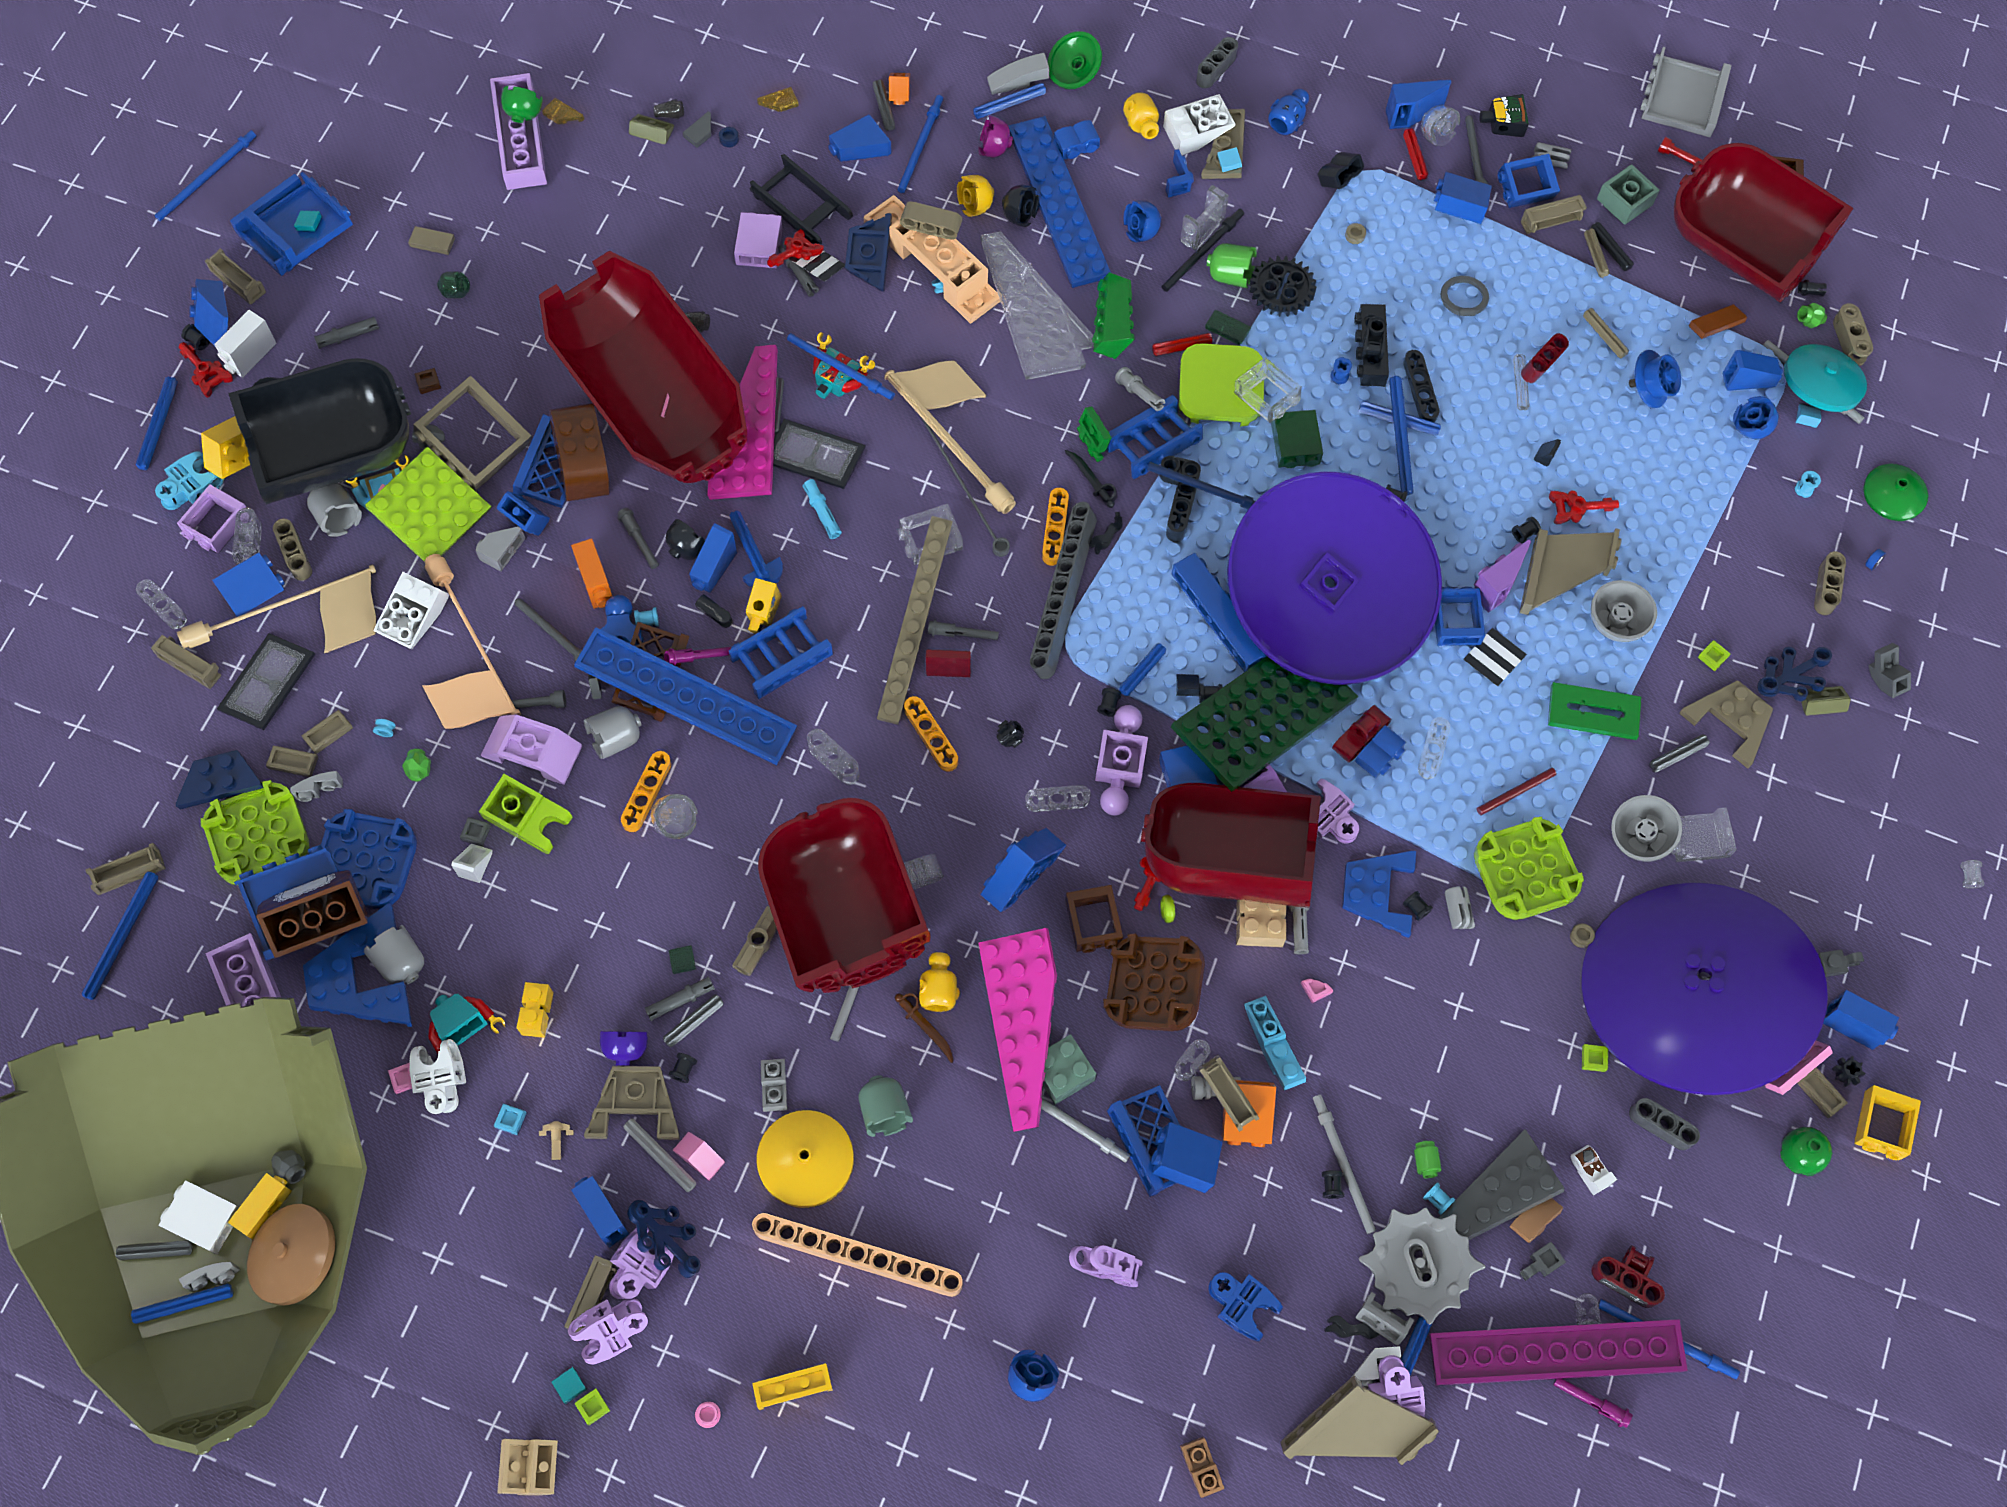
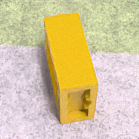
(1894, 1101)

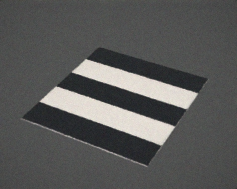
(821, 266)
(1495, 657)

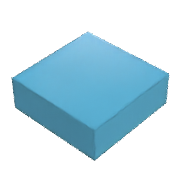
(1229, 159)
(510, 1119)

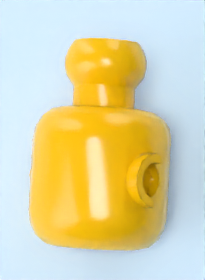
(1142, 114)
(938, 985)

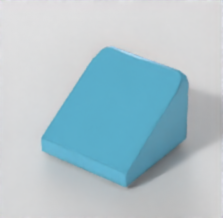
(1808, 415)

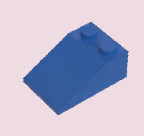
(209, 309)

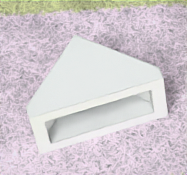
(472, 862)

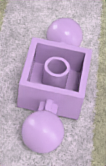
(1121, 759)

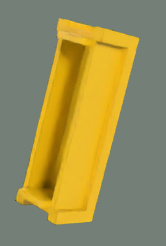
(792, 1386)

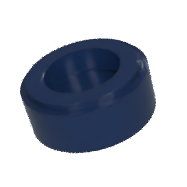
(728, 137)

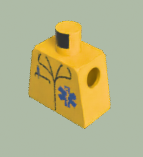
(762, 604)

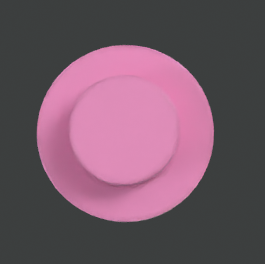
(707, 1414)

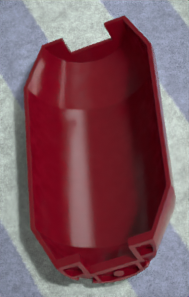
(629, 350)

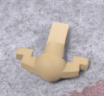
(556, 1128)

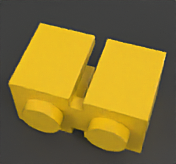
(532, 1019)

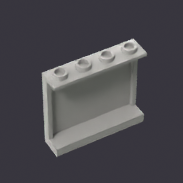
(1684, 95)

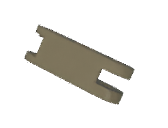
(1853, 333)

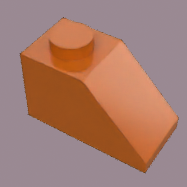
(899, 88)

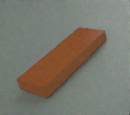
(1717, 321)

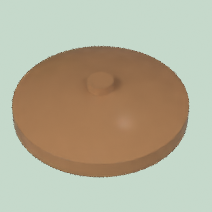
(291, 1254)

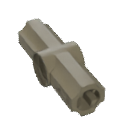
(752, 953)

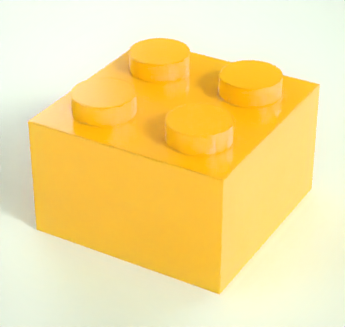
(224, 449)

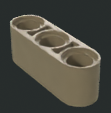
(931, 220)
(289, 541)
(1825, 590)

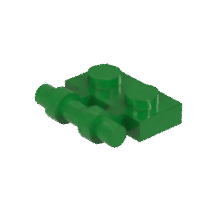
(1093, 433)

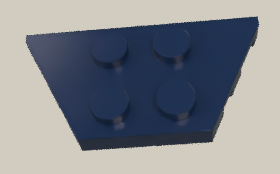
(869, 251)
(217, 778)

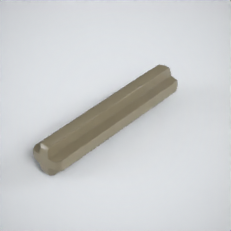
(1596, 253)
(1606, 333)

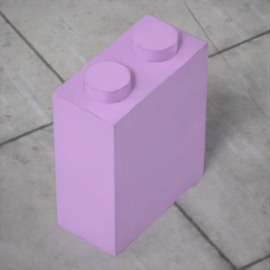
(757, 239)

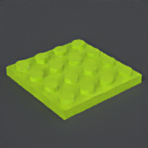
(428, 505)

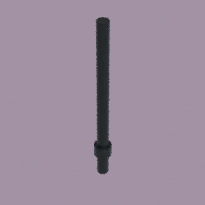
(1227, 225)

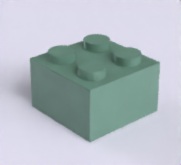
(1628, 194)
(1066, 1070)

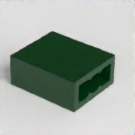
(1297, 439)

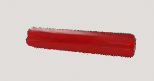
(1415, 154)
(1180, 344)

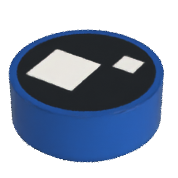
(1875, 559)

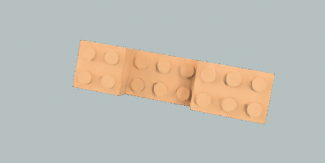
(957, 268)

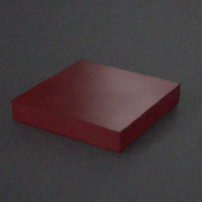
(948, 663)

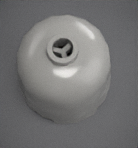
(333, 509)
(613, 730)
(396, 956)

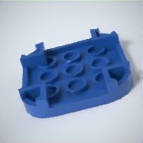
(374, 852)

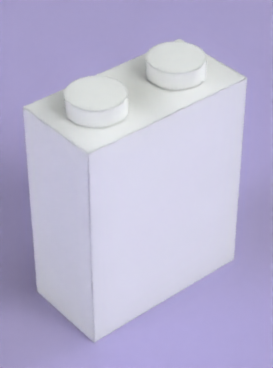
(245, 344)
(199, 1217)

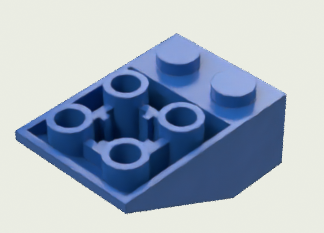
(1412, 100)

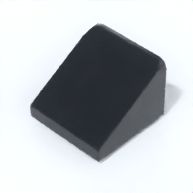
(1547, 451)
(1187, 685)

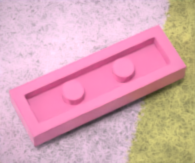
(1813, 1058)

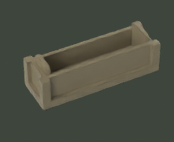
(1553, 214)
(235, 277)
(186, 662)
(125, 869)
(1228, 1092)
(592, 1288)

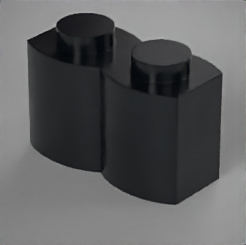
(1340, 170)

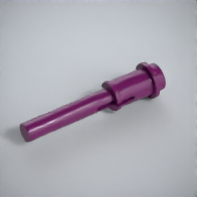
(687, 655)
(1604, 1407)

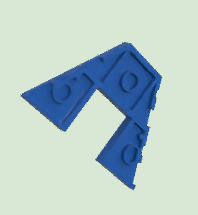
(332, 979)

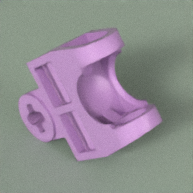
(1339, 818)
(1107, 1264)
(634, 1268)
(602, 1338)
(1398, 1385)

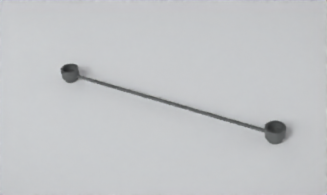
(1000, 545)

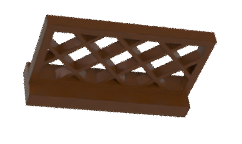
(679, 642)

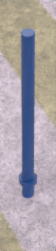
(203, 177)

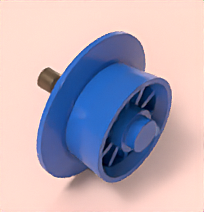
(1656, 378)

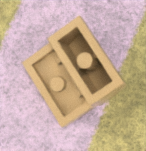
(527, 1467)

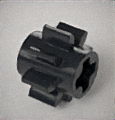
(1010, 733)
(1851, 1074)

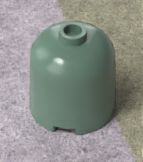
(884, 1106)

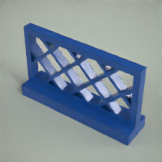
(533, 460)
(1134, 1142)

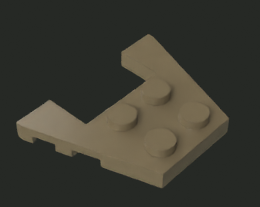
(1740, 711)
(634, 1092)

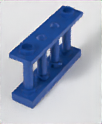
(1150, 420)
(782, 672)

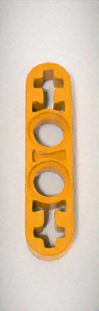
(1055, 526)
(931, 733)
(646, 791)

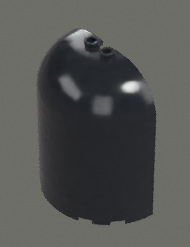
(321, 426)

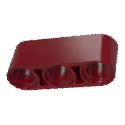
(1544, 358)

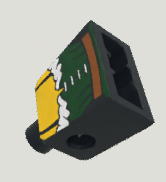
(1507, 116)

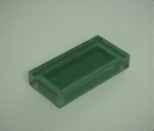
(1227, 327)

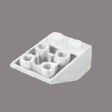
(1197, 123)
(418, 601)

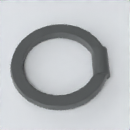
(1464, 311)

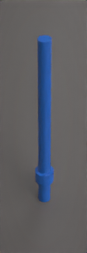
(933, 114)
(873, 385)
(1712, 1361)

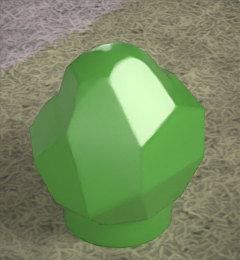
(1812, 315)
(416, 765)

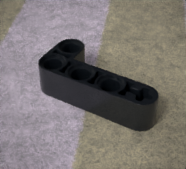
(1181, 500)

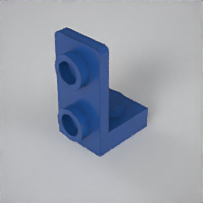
(1179, 184)

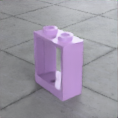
(198, 511)

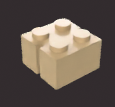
(1262, 924)

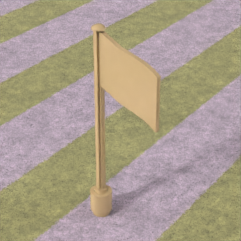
(941, 387)

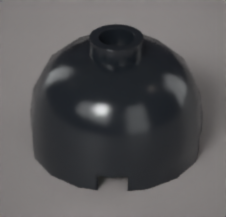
(1020, 204)
(683, 541)

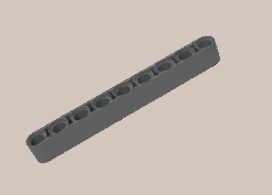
(1063, 590)

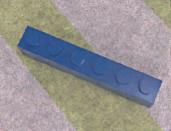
(1216, 609)

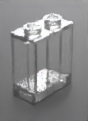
(1256, 375)
(955, 539)

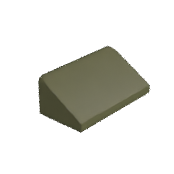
(650, 128)
(1826, 701)

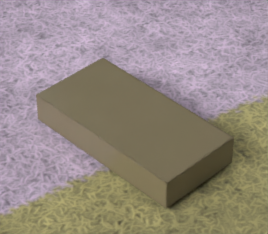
(431, 240)
(327, 731)
(292, 761)
(1822, 1092)

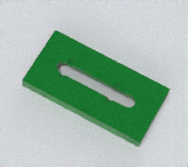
(1566, 718)

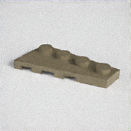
(1228, 140)

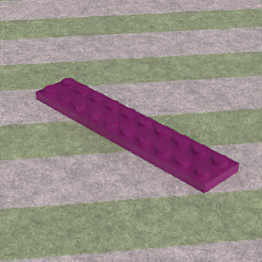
(1557, 1352)

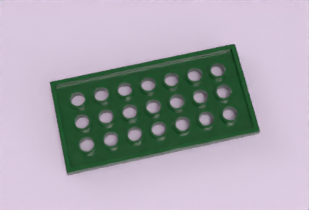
(1249, 736)

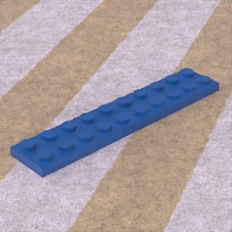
(1059, 202)
(685, 696)

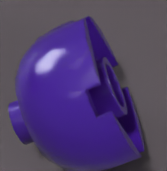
(623, 1045)

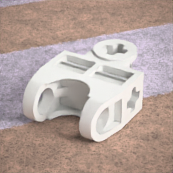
(441, 1088)

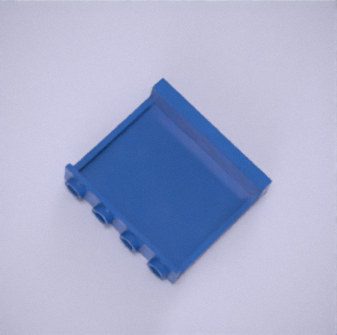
(278, 221)
(253, 239)
(282, 877)

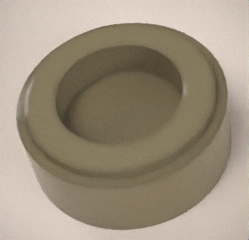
(1355, 233)
(1582, 935)

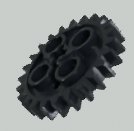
(1300, 292)

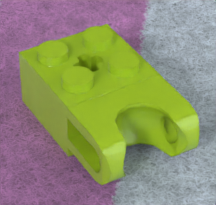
(529, 816)

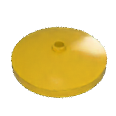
(809, 1180)

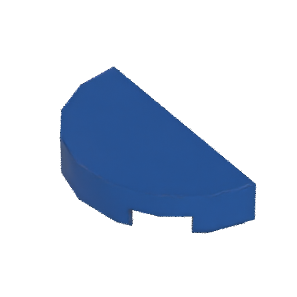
(775, 570)

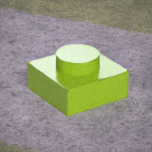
(1714, 655)
(1594, 1058)
(592, 1407)

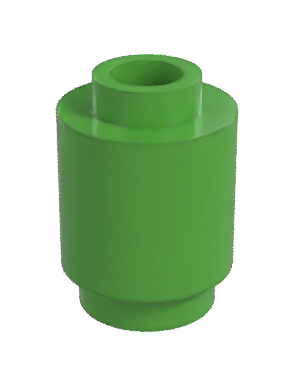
(1427, 1159)

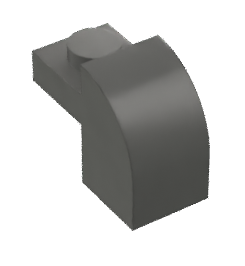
(1887, 672)

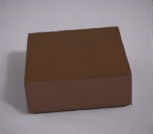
(427, 381)

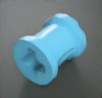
(1807, 484)
(647, 617)
(1439, 1198)

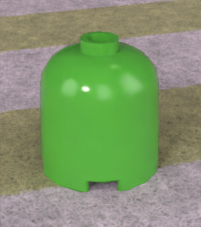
(1232, 264)

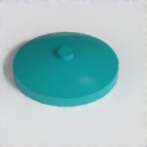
(1825, 378)

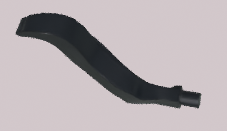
(1103, 541)
(1344, 1329)

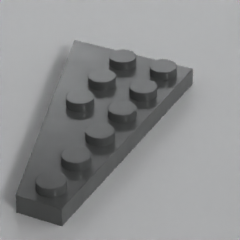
(1505, 1189)

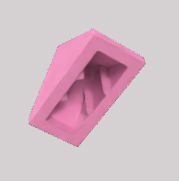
(699, 1155)

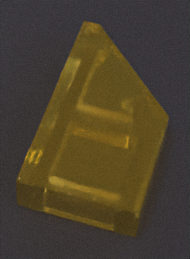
(779, 100)
(561, 113)

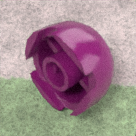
(995, 137)

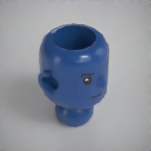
(1288, 112)

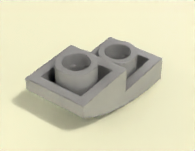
(310, 787)
(773, 1085)
(217, 1273)

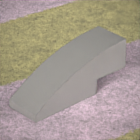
(1019, 74)

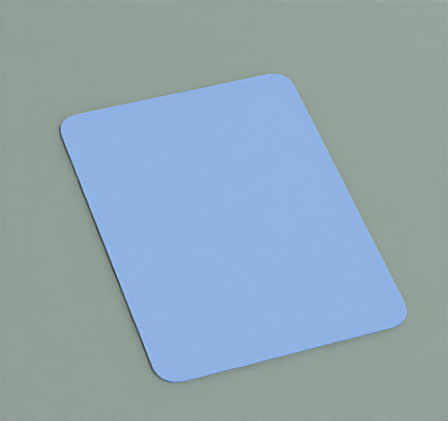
(1470, 488)

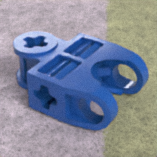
(1234, 1296)

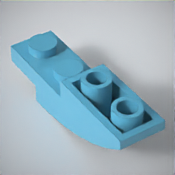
(1274, 1043)

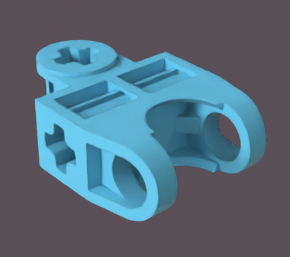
(186, 482)

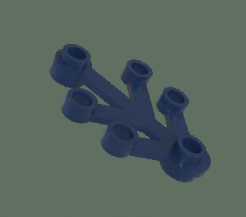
(1793, 675)
(643, 1217)

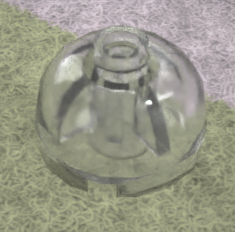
(1439, 124)
(674, 816)

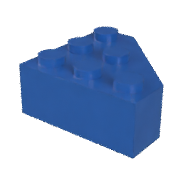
(1021, 867)

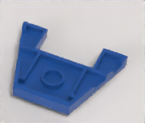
(1369, 886)

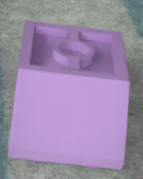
(533, 746)

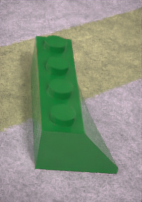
(1113, 316)

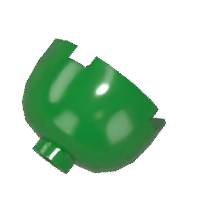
(520, 104)
(1806, 1151)

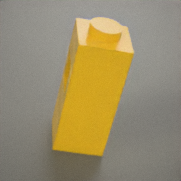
(260, 1205)

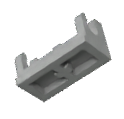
(1383, 1322)

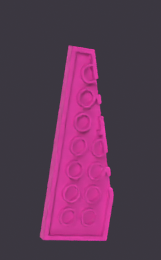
(753, 466)
(1020, 994)

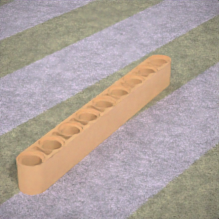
(848, 1246)

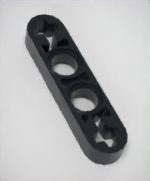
(1421, 386)

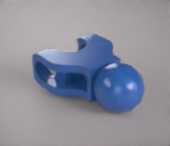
(619, 624)

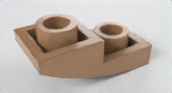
(1533, 1221)
(1201, 1467)

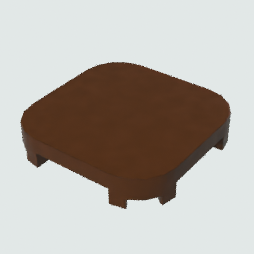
(1155, 983)

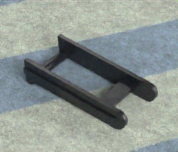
(807, 225)

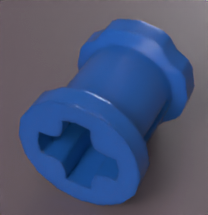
(1341, 370)

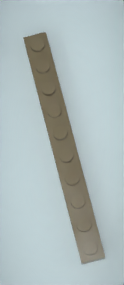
(914, 620)

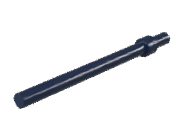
(1244, 501)

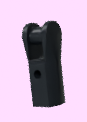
(714, 611)

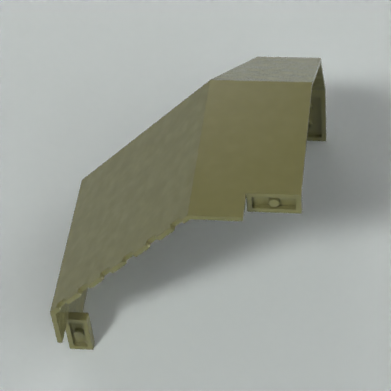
(95, 1160)

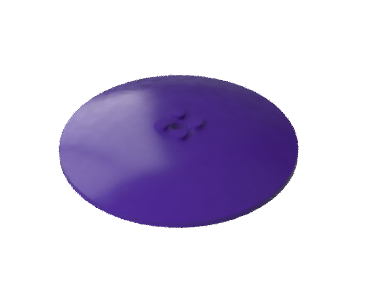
(1364, 542)
(1695, 1033)

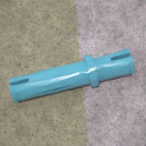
(817, 501)

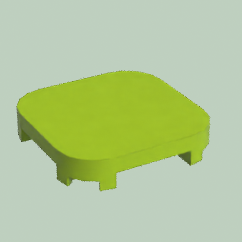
(1209, 383)
(254, 830)
(1527, 869)

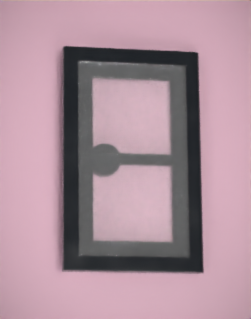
(815, 453)
(266, 681)

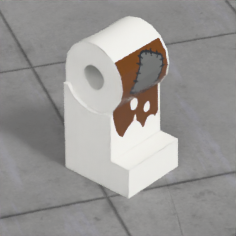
(1592, 1169)

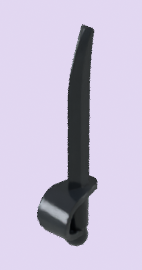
(1100, 490)

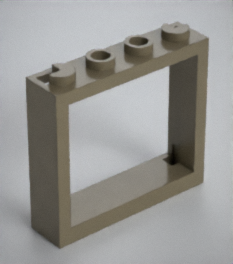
(471, 386)

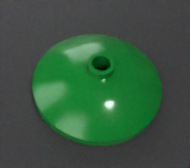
(1071, 52)
(1891, 499)

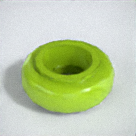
(1167, 908)

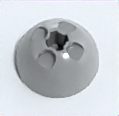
(1623, 611)
(1644, 816)

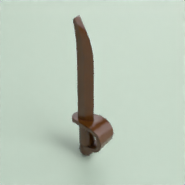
(923, 1023)

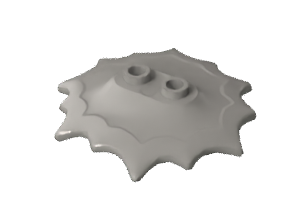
(1401, 1274)

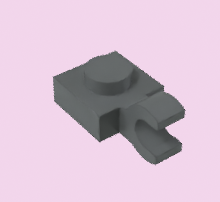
(1837, 964)
(1545, 1260)

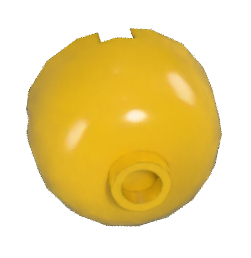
(975, 194)

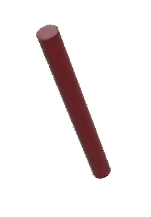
(1516, 791)

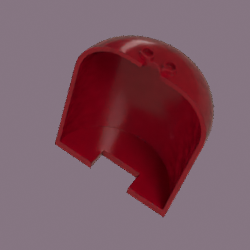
(1757, 216)
(1233, 842)
(841, 896)

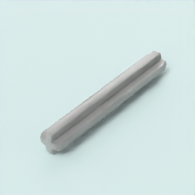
(660, 1155)

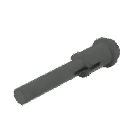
(633, 529)
(950, 630)

